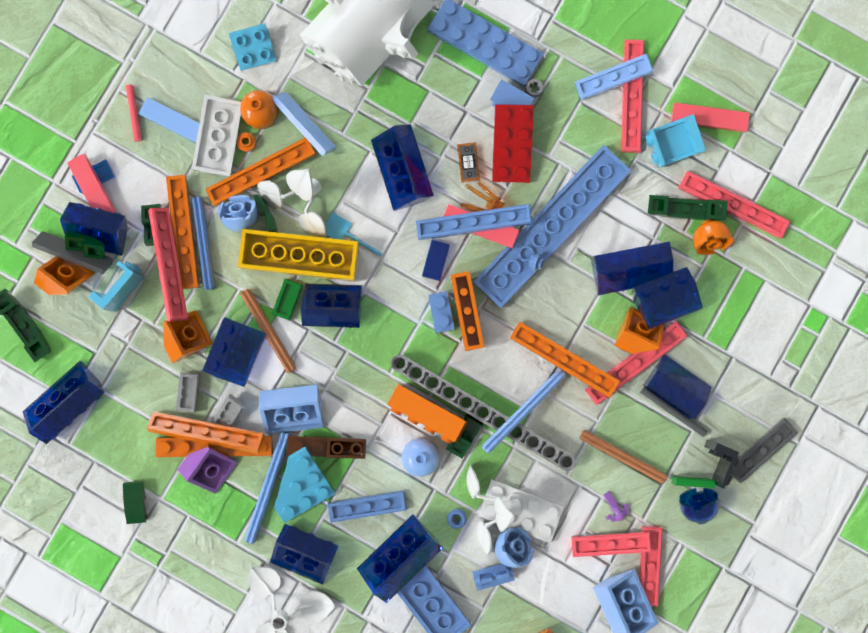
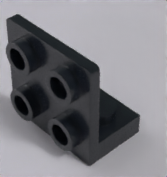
(728, 459)

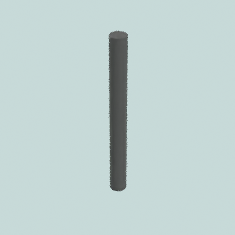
(673, 411)

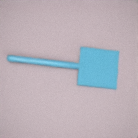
(338, 227)

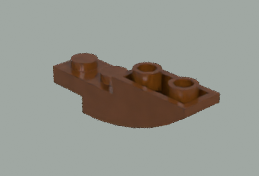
(328, 446)

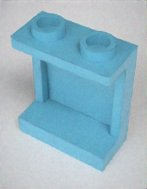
(675, 141)
(121, 289)

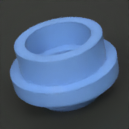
(535, 262)
(461, 523)

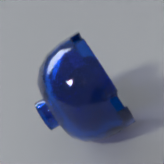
(699, 506)

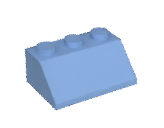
(291, 409)
(625, 603)

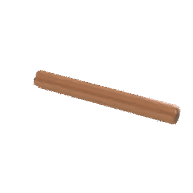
(266, 327)
(623, 456)

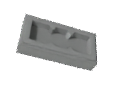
(188, 392)
(229, 411)

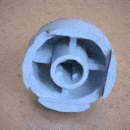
(238, 213)
(420, 457)
(514, 547)

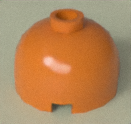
(259, 109)
(712, 236)

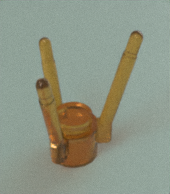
(492, 203)

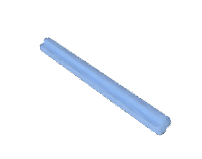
(523, 411)
(267, 488)

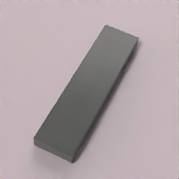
(56, 246)
(763, 449)

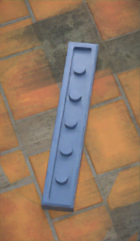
(474, 222)

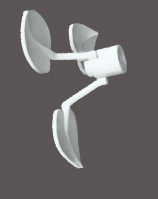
(306, 187)
(504, 510)
(314, 603)

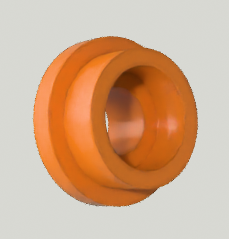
(250, 146)

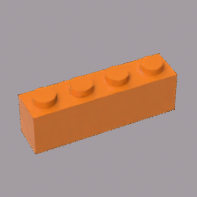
(467, 311)
(427, 413)

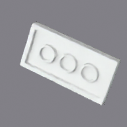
(217, 136)
(538, 515)

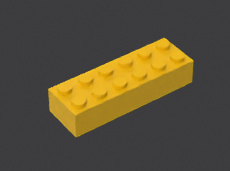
(298, 255)

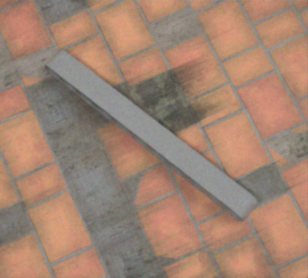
(492, 414)

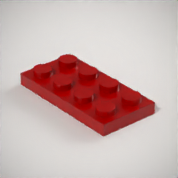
(512, 143)

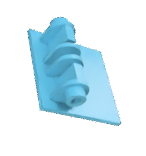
(252, 46)

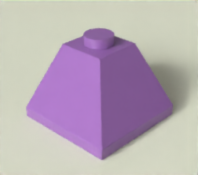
(207, 468)

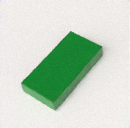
(287, 299)
(693, 482)

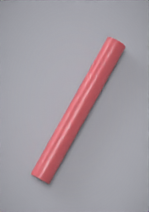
(133, 113)

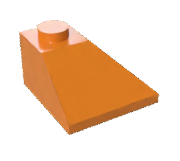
(61, 276)
(636, 336)
(185, 337)

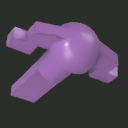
(619, 515)

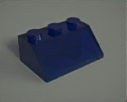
(99, 224)
(667, 298)
(331, 305)
(234, 352)
(678, 387)
(303, 553)

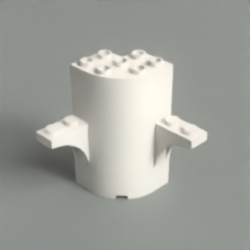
(362, 34)

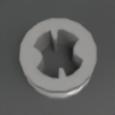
(539, 86)

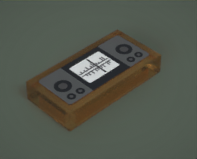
(468, 162)

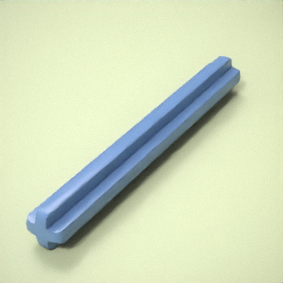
(203, 243)

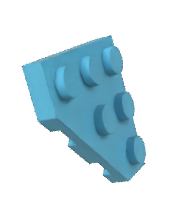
(301, 486)

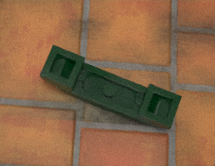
(687, 209)
(24, 326)

